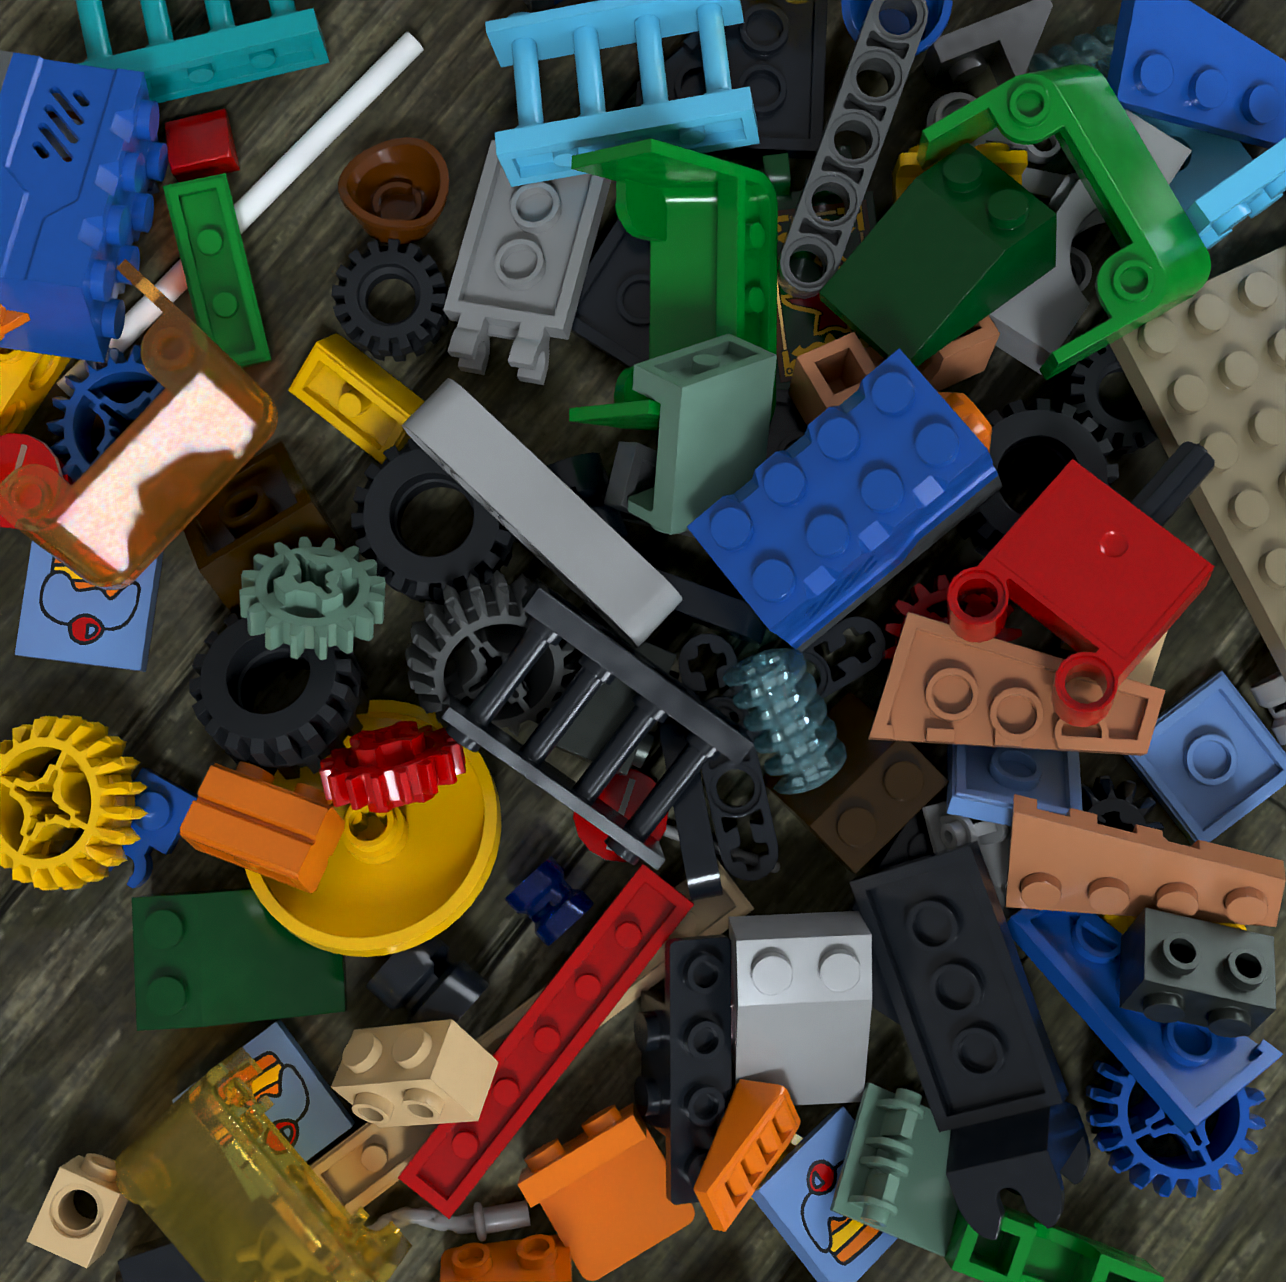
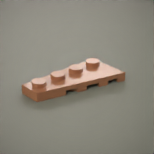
(999, 697)
(1109, 871)

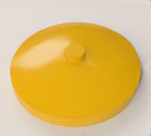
(398, 871)

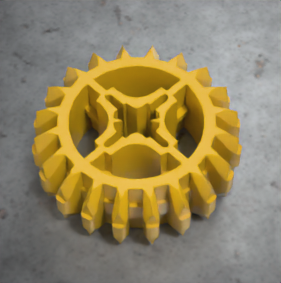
(83, 790)

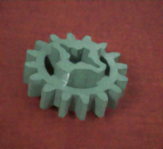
(308, 597)

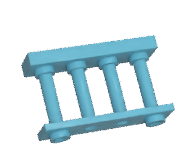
(699, 123)

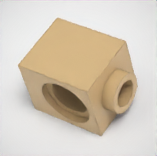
(59, 1224)

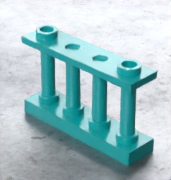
(210, 60)

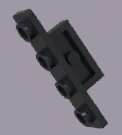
(686, 1056)

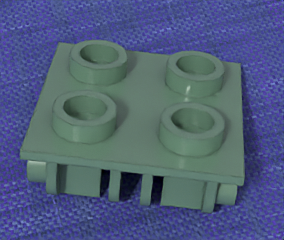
(898, 1171)

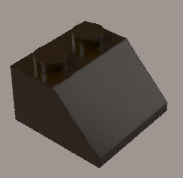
(249, 515)
(869, 796)

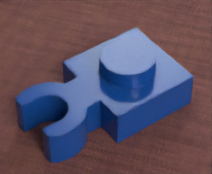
(160, 828)

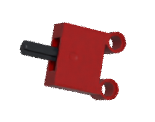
(1093, 574)

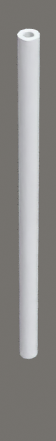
(275, 181)

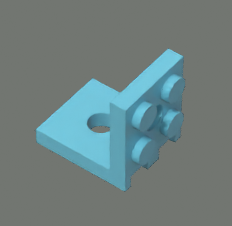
(1222, 180)

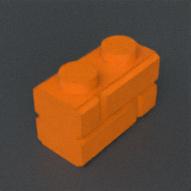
(264, 825)

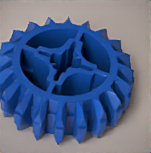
(93, 398)
(1203, 1154)

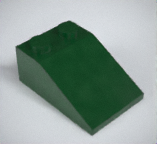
(943, 257)
(225, 962)

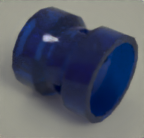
(538, 890)

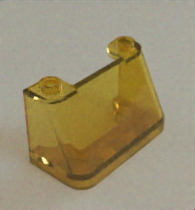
(243, 1196)

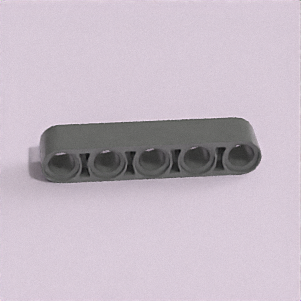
(869, 118)

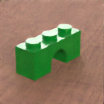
(1037, 1254)

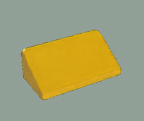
(355, 395)

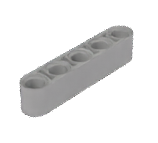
(542, 512)

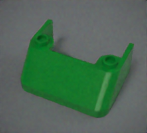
(1160, 250)
(709, 256)

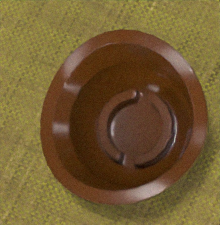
(396, 189)

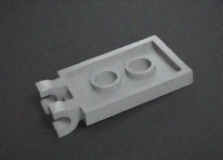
(522, 267)

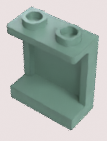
(709, 426)

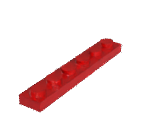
(550, 1037)

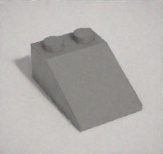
(802, 1003)

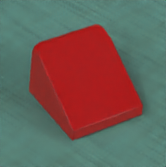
(201, 146)

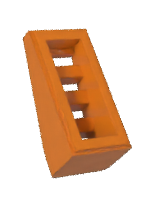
(745, 1148)

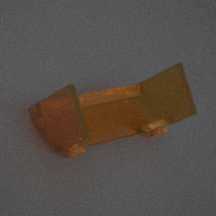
(158, 468)

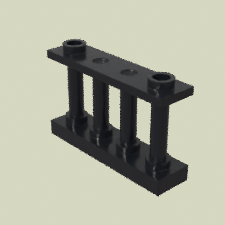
(603, 660)

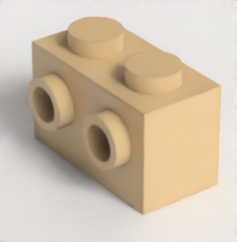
(415, 1074)

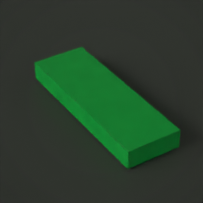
(217, 267)

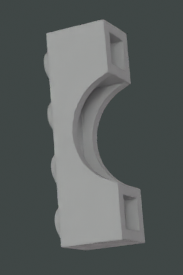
(1048, 309)

